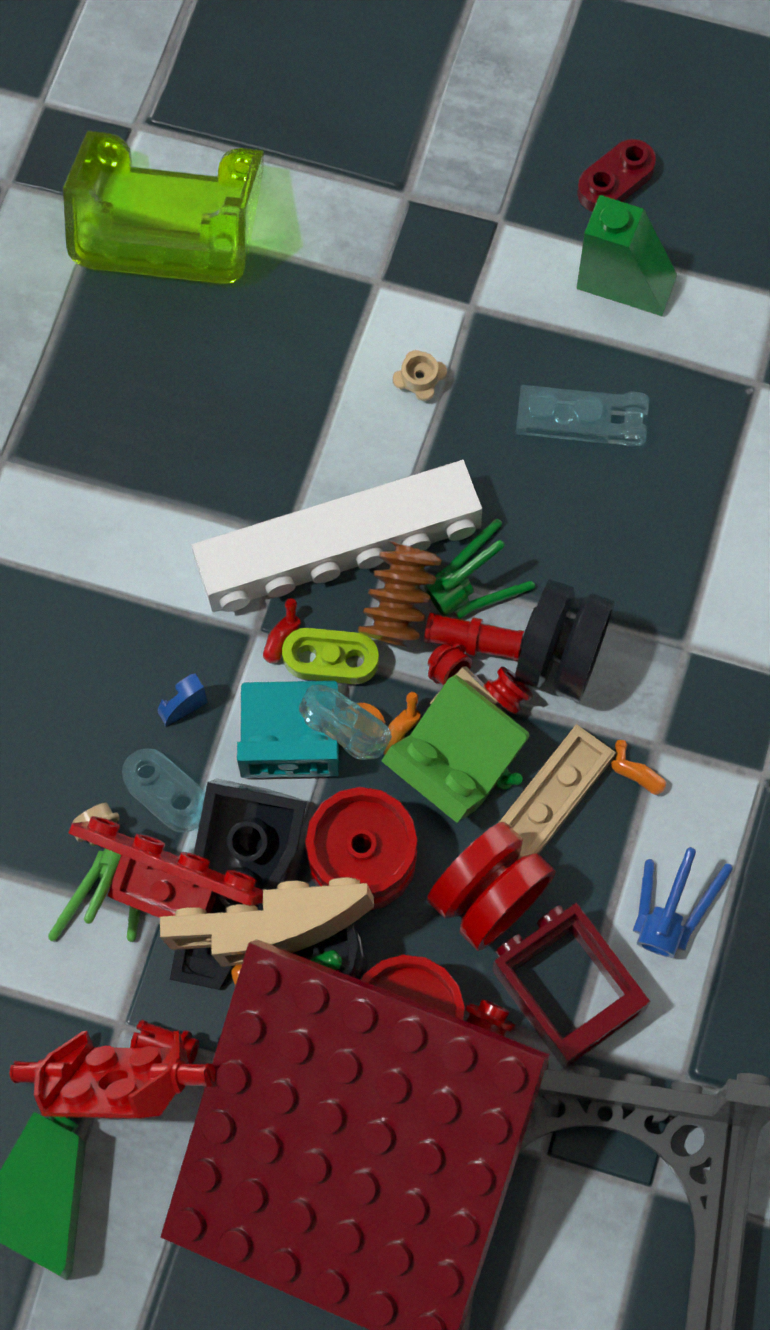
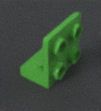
(457, 749)

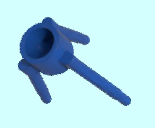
(662, 929)

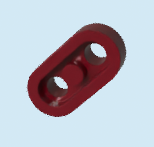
(618, 172)

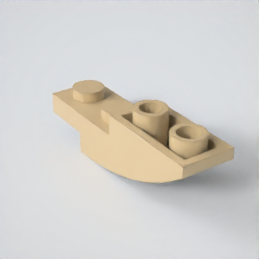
(290, 920)

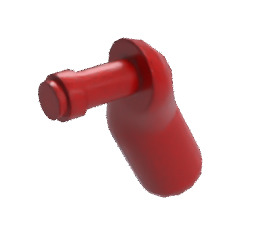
(273, 647)

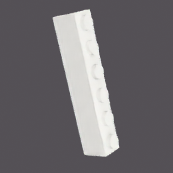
(337, 536)

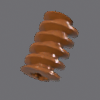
(400, 594)

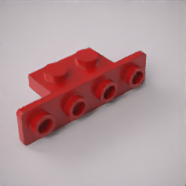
(160, 880)

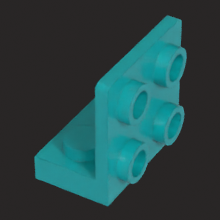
(277, 737)

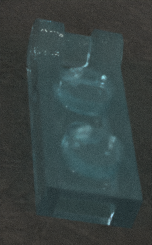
(582, 415)

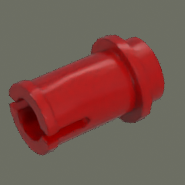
(162, 1038)

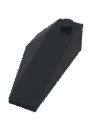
(247, 833)

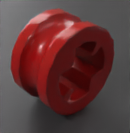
(508, 691)

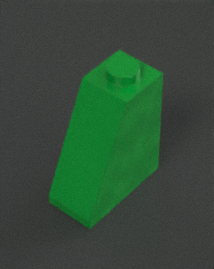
(625, 258)
(43, 1193)

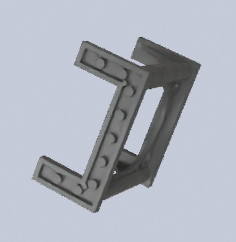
(731, 1134)

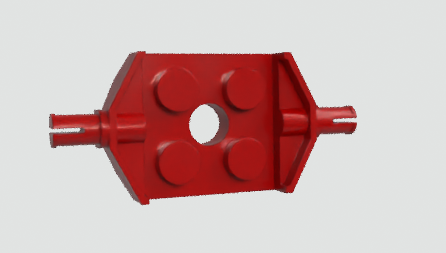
(110, 1080)

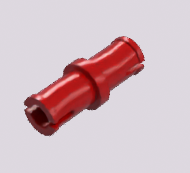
(474, 636)

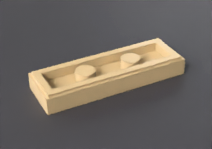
(557, 789)

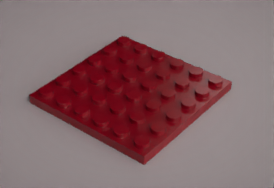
(352, 1145)

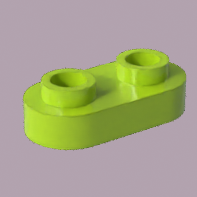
(331, 652)

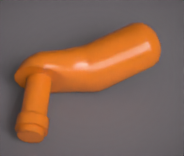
(404, 721)
(636, 771)

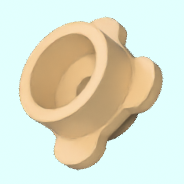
(420, 362)

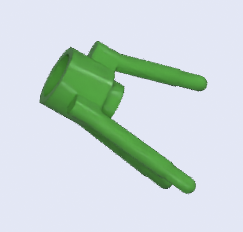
(105, 867)

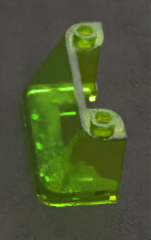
(160, 218)

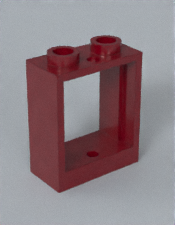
(603, 1025)

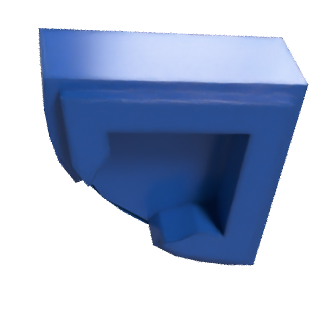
(189, 698)

